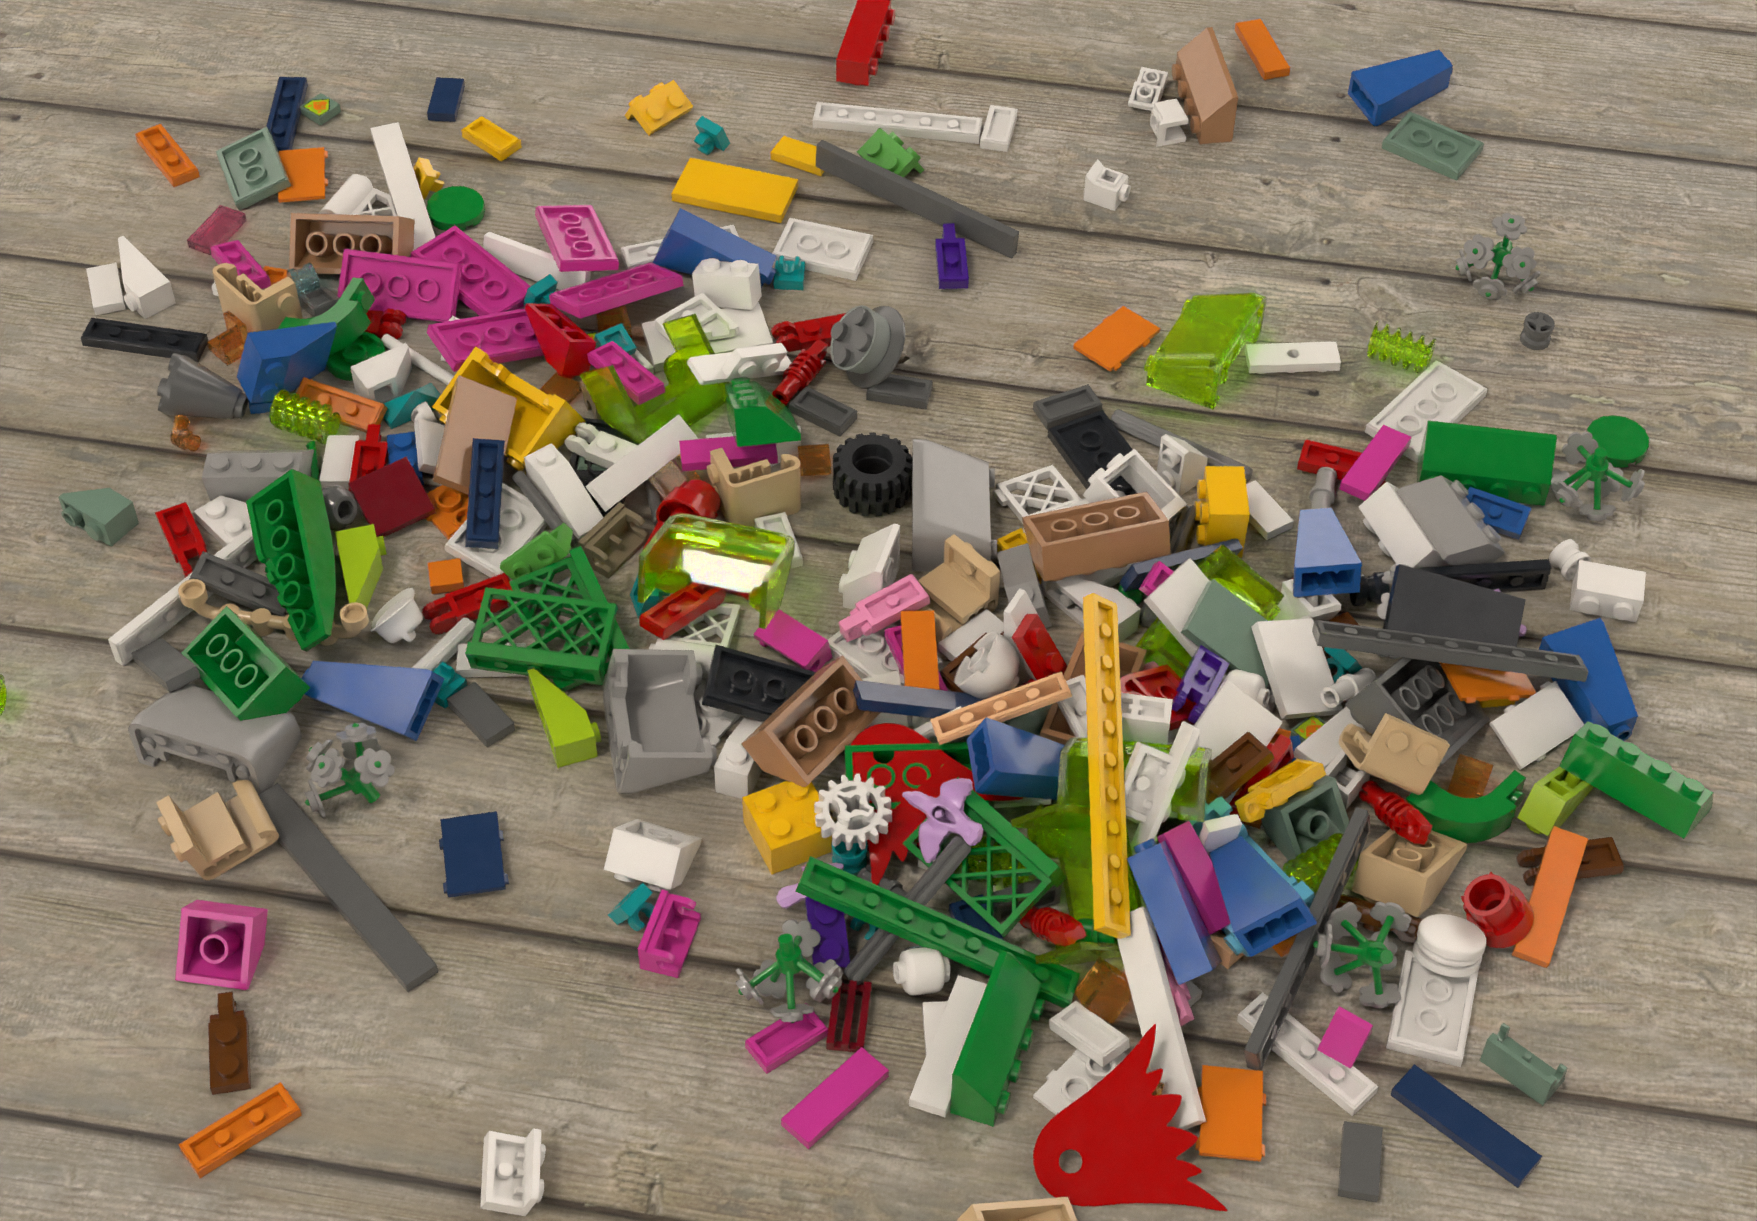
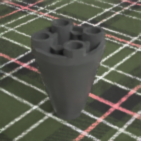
(199, 392)

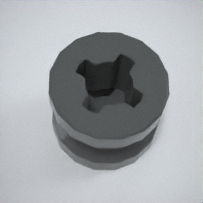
(1537, 331)

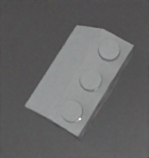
(246, 472)
(1452, 521)

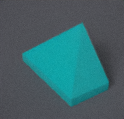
(400, 408)

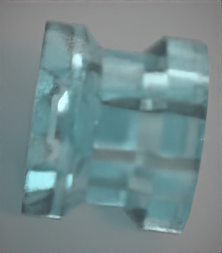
(304, 278)

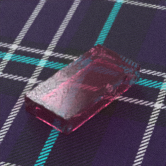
(216, 229)

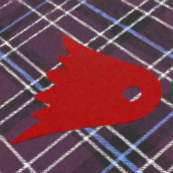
(905, 816)
(1122, 1142)

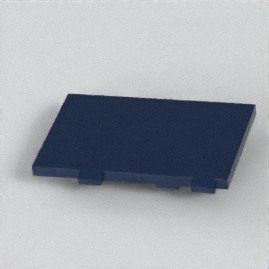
(472, 854)

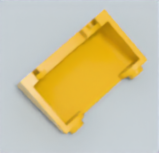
(536, 418)

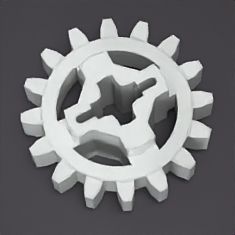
(851, 807)

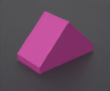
(1345, 1037)

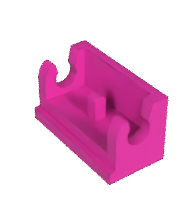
(795, 642)
(668, 935)

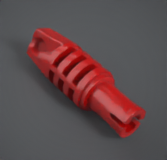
(801, 371)
(1396, 813)
(1053, 926)

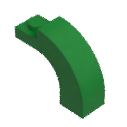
(347, 313)
(1471, 818)

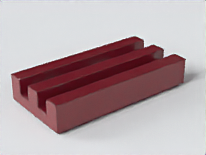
(852, 990)

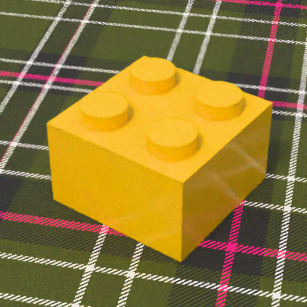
(1222, 506)
(784, 825)

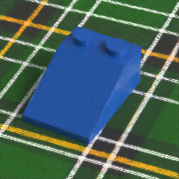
(282, 358)

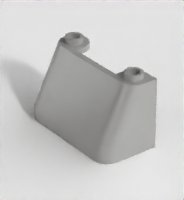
(948, 500)
(654, 718)
(203, 729)

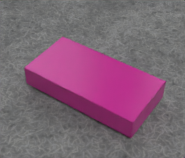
(785, 1040)

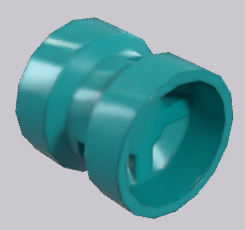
(853, 860)

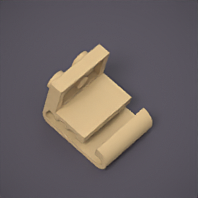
(253, 306)
(753, 489)
(960, 587)
(1395, 752)
(217, 832)

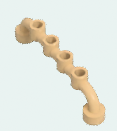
(194, 595)

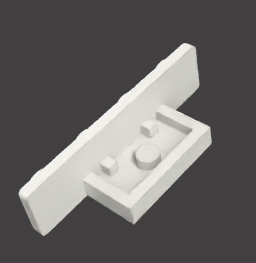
(742, 362)
(1152, 780)

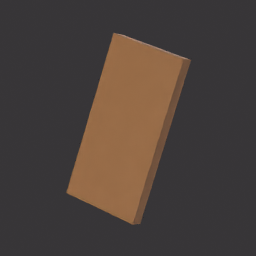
(472, 413)

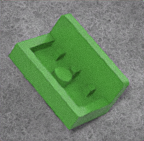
(889, 154)
(539, 552)

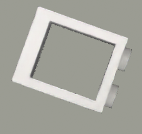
(1140, 477)

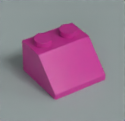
(220, 943)

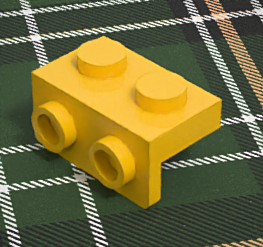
(659, 107)

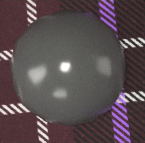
(340, 506)

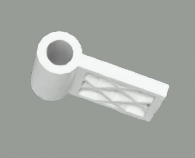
(357, 197)
(1030, 484)
(696, 639)

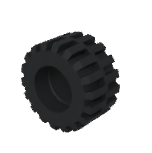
(872, 474)

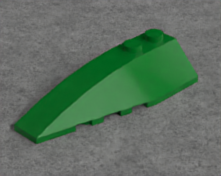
(297, 549)

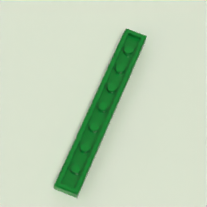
(928, 927)

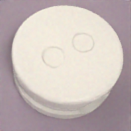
(1449, 945)

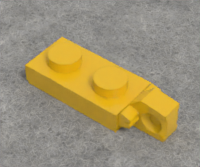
(1278, 787)

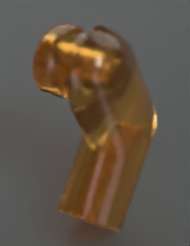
(182, 437)

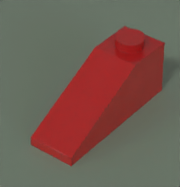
(560, 340)

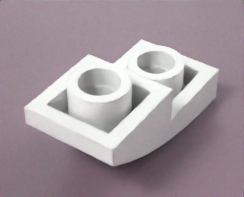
(1148, 88)

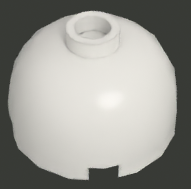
(990, 669)

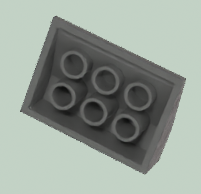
(1422, 697)

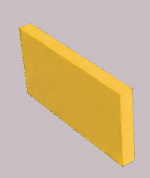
(735, 190)

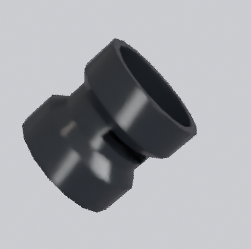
(1370, 589)

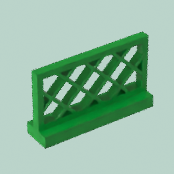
(588, 589)
(551, 664)
(1010, 842)

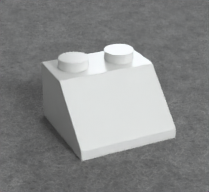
(871, 566)
(651, 854)

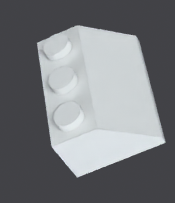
(1398, 530)

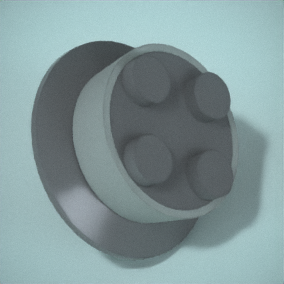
(868, 344)

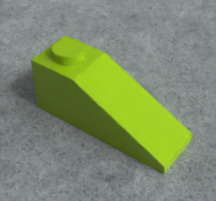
(360, 561)
(564, 722)
(1553, 800)

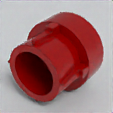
(692, 498)
(1498, 910)

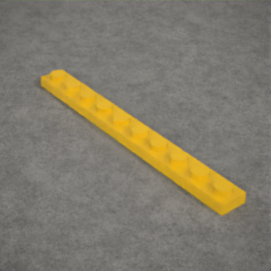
(1106, 768)

